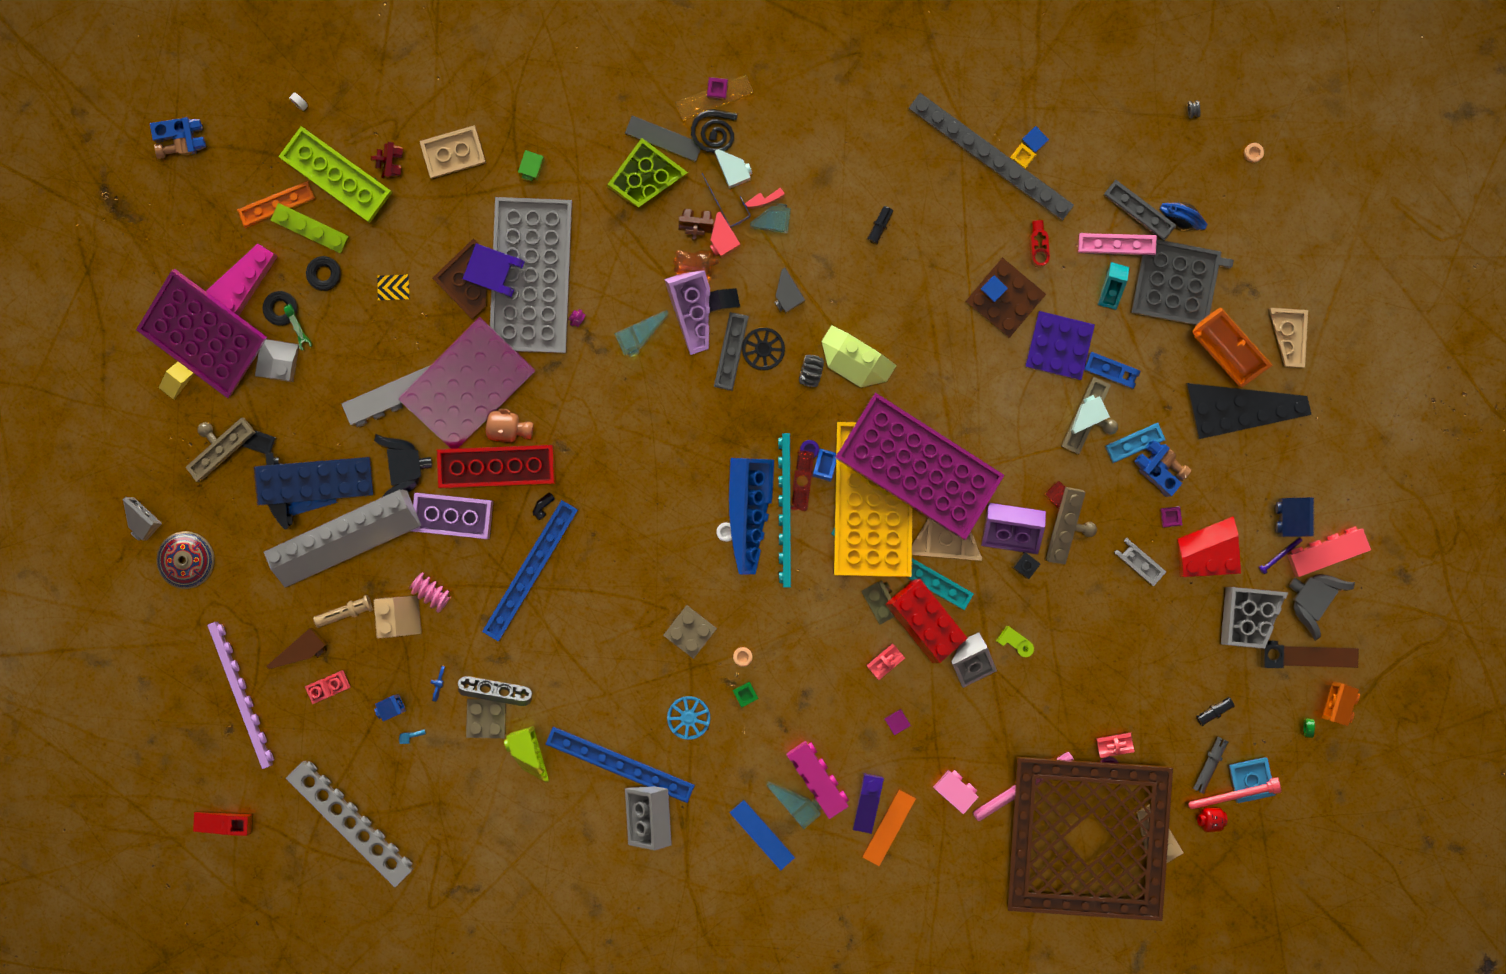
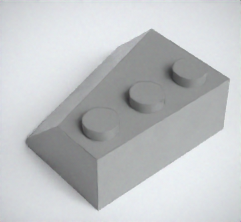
(1250, 616)

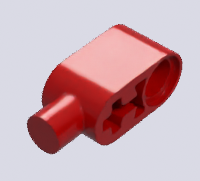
(1038, 229)

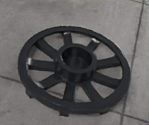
(763, 348)

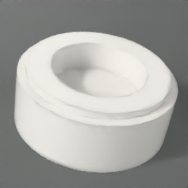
(298, 101)
(724, 532)

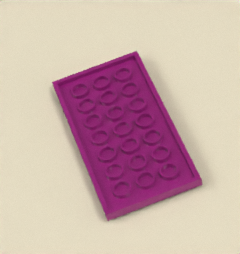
(919, 466)

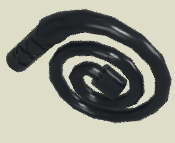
(713, 135)

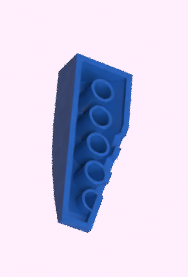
(748, 503)

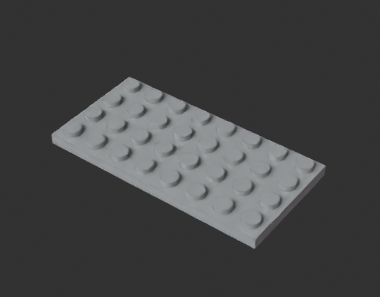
(541, 237)

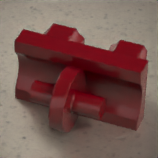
(390, 151)

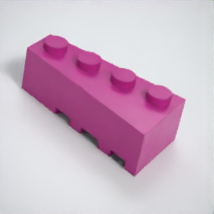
(243, 279)

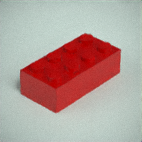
(926, 621)

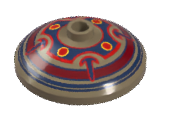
(198, 561)

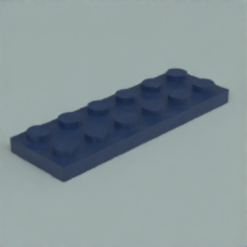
(313, 481)

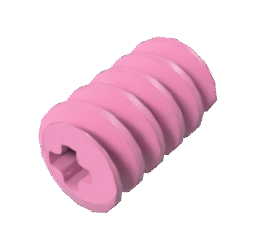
(429, 592)

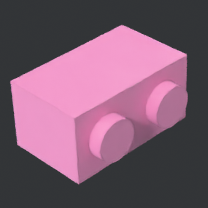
(956, 791)

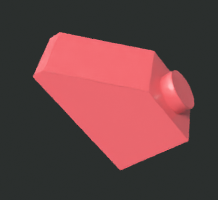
(722, 237)

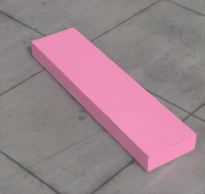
(1117, 244)

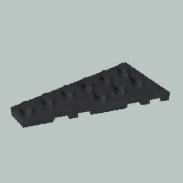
(1229, 410)

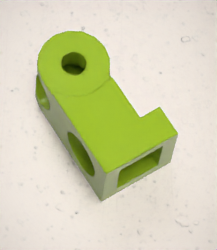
(1022, 645)

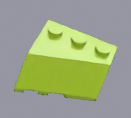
(644, 174)
(526, 752)

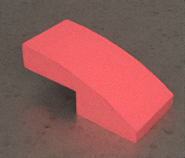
(759, 201)

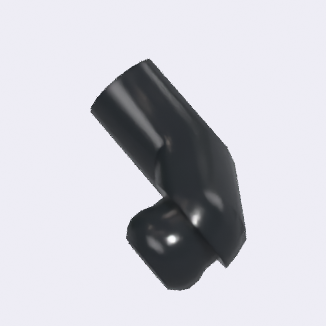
(540, 504)

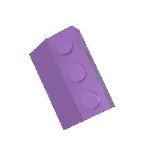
(1013, 528)

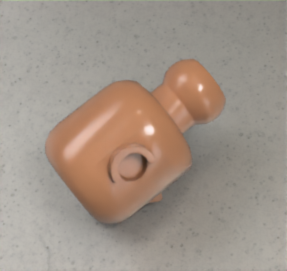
(505, 427)

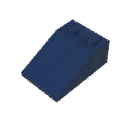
(1295, 517)

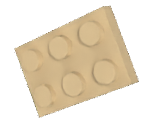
(452, 152)

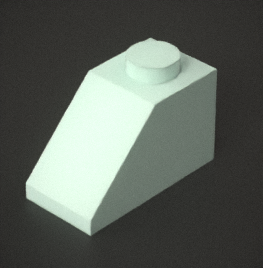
(733, 169)
(1089, 414)

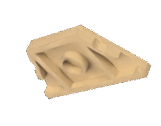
(939, 542)

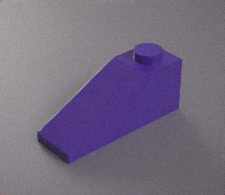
(868, 803)

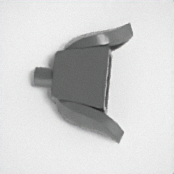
(1315, 597)

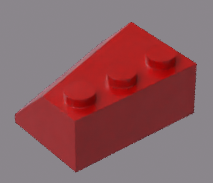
(1210, 551)

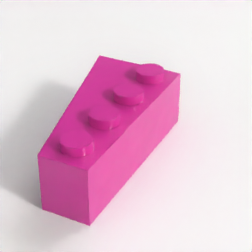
(817, 779)

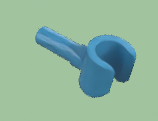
(404, 738)

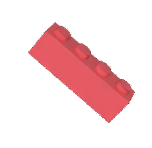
(1328, 552)

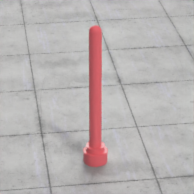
(1272, 786)

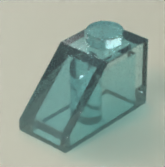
(773, 219)

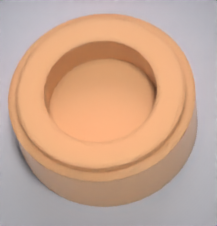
(1253, 152)
(742, 656)

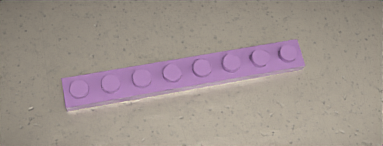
(244, 702)

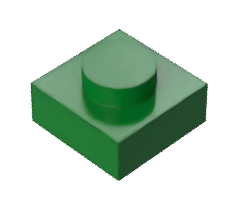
(745, 694)

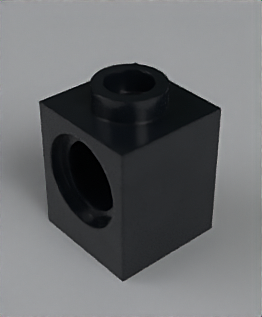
(1026, 565)
(1278, 661)

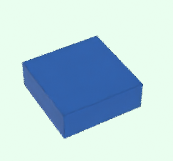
(1035, 139)
(994, 288)

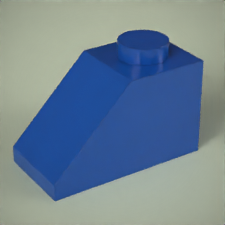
(389, 707)

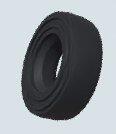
(333, 279)
(268, 304)

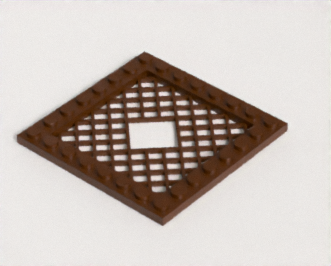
(1023, 900)

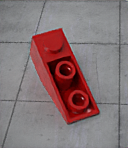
(223, 823)

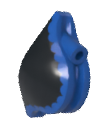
(1184, 216)

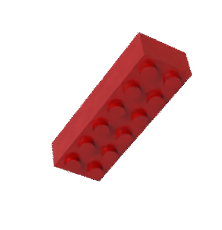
(496, 466)

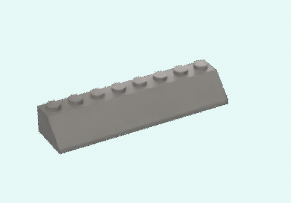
(343, 538)

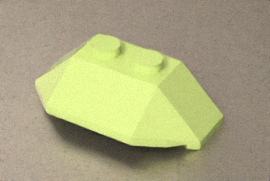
(855, 359)

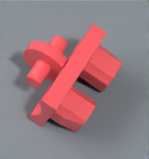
(885, 661)
(1115, 745)

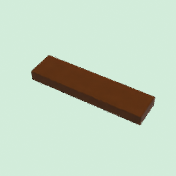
(1321, 656)

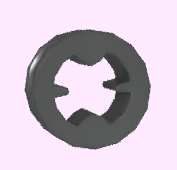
(1193, 109)

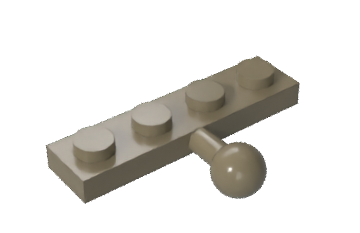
(1075, 441)
(220, 448)
(1067, 524)

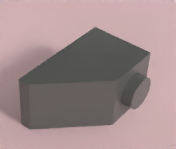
(787, 293)

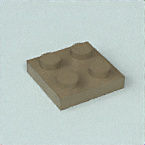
(690, 631)
(485, 719)

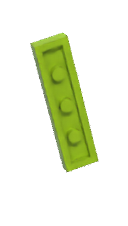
(309, 228)

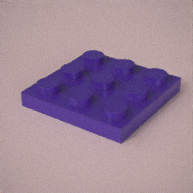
(1059, 345)

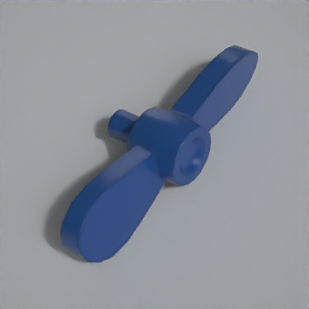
(438, 684)

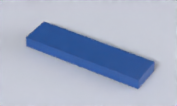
(762, 835)

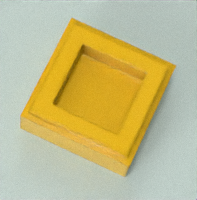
(1023, 156)

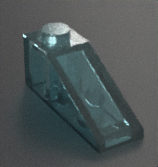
(637, 335)
(799, 806)

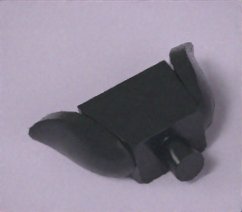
(404, 463)

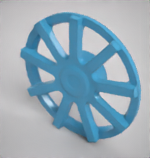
(688, 717)

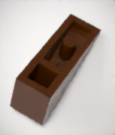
(305, 647)

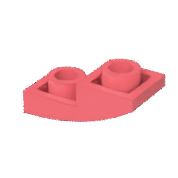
(327, 687)

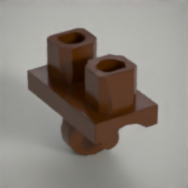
(696, 226)

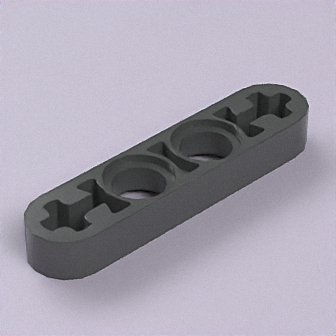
(493, 694)

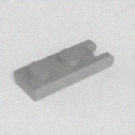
(1141, 563)

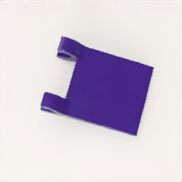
(490, 269)

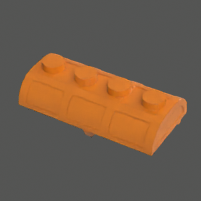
(1231, 347)

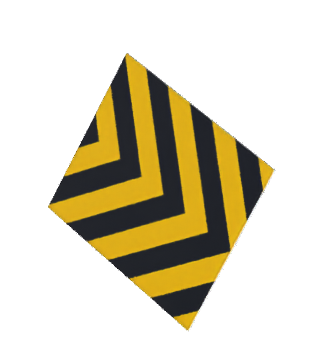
(393, 287)

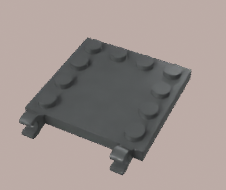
(1177, 282)

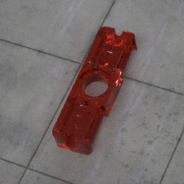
(801, 493)

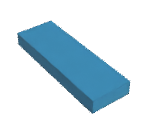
(1134, 443)

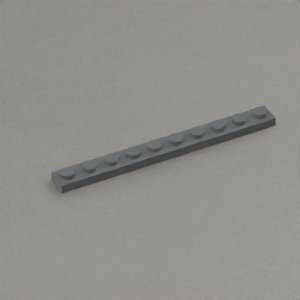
(991, 156)

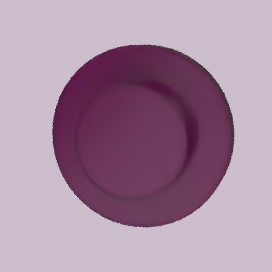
(576, 318)

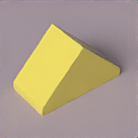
(175, 380)

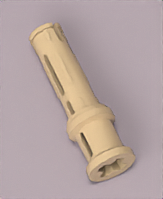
(351, 609)

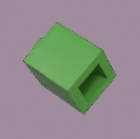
(531, 166)

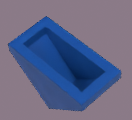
(824, 465)

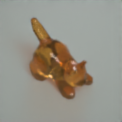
(693, 262)

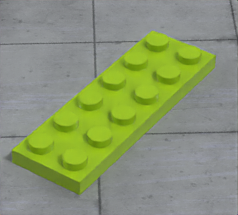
(335, 174)

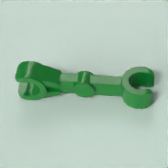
(289, 311)

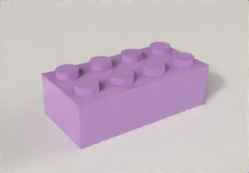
(453, 515)

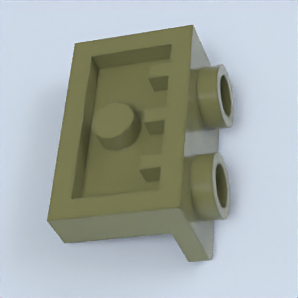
(876, 597)

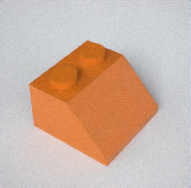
(1341, 703)

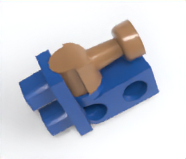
(182, 134)
(1157, 467)

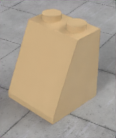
(397, 616)

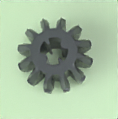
(811, 370)

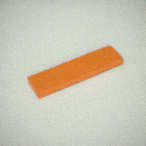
(265, 208)
(889, 827)

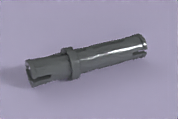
(1210, 765)

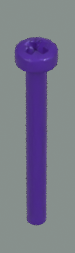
(1264, 569)

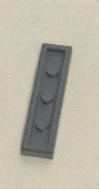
(663, 138)
(1140, 210)
(731, 351)

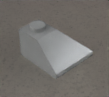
(277, 360)
(140, 519)
(973, 660)

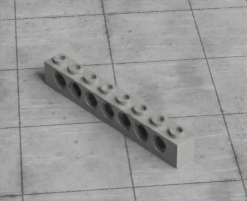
(339, 821)

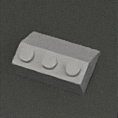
(648, 817)

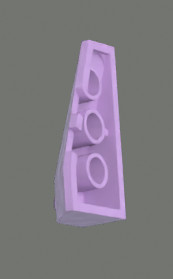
(690, 302)

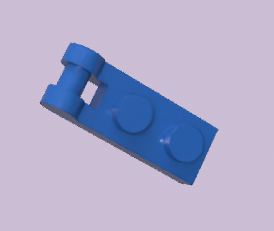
(1111, 370)

